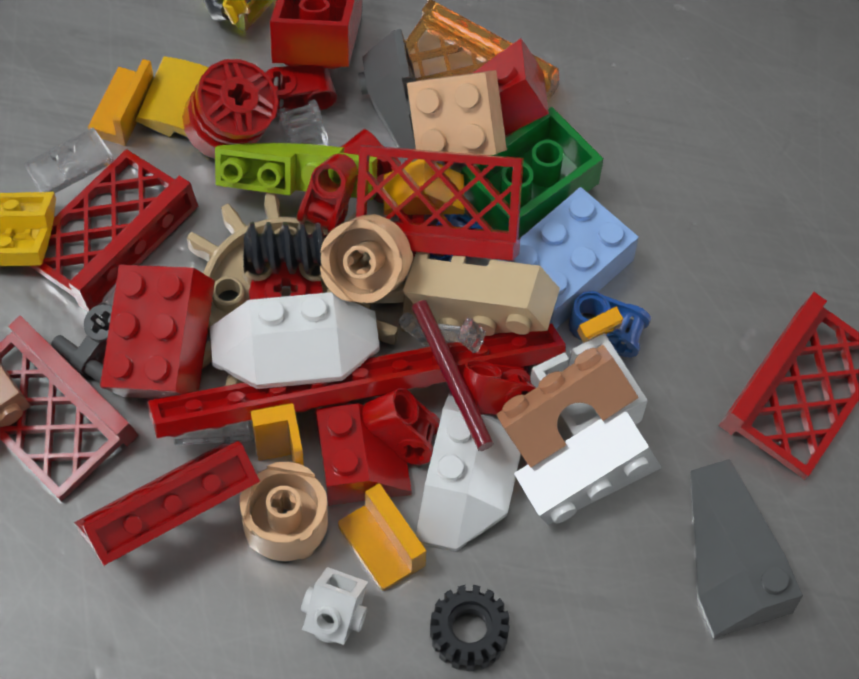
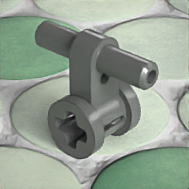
(88, 356)

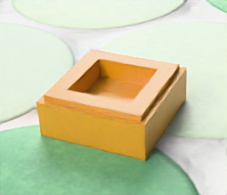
(600, 324)

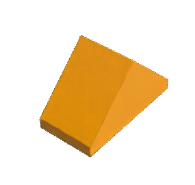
(436, 191)

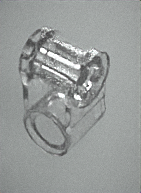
(303, 125)

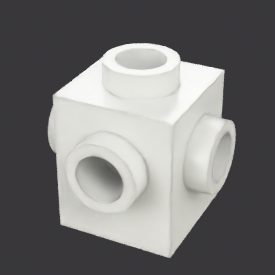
(334, 606)

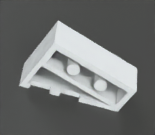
(588, 468)

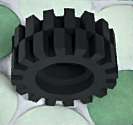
(476, 603)

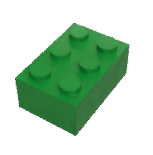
(553, 169)

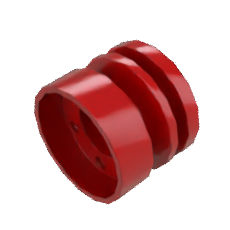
(229, 106)

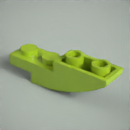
(277, 166)

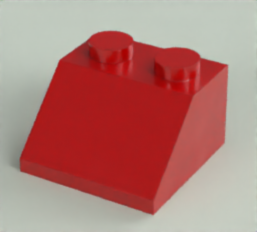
(356, 458)

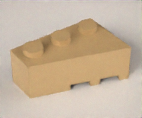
(495, 296)

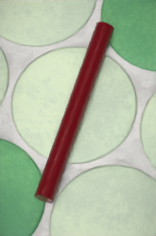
(452, 375)

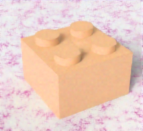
(458, 114)

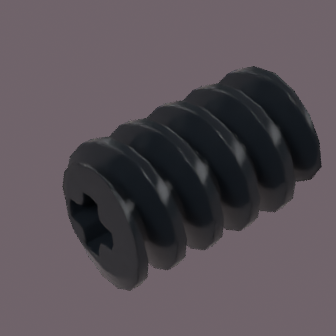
(282, 248)

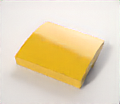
(168, 95)
(25, 227)

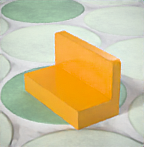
(121, 103)
(277, 433)
(383, 539)

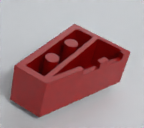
(520, 86)

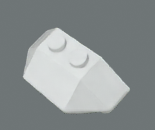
(294, 340)
(465, 486)

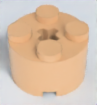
(345, 248)
(289, 534)

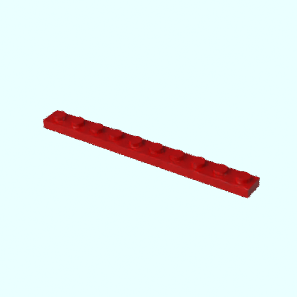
(375, 377)

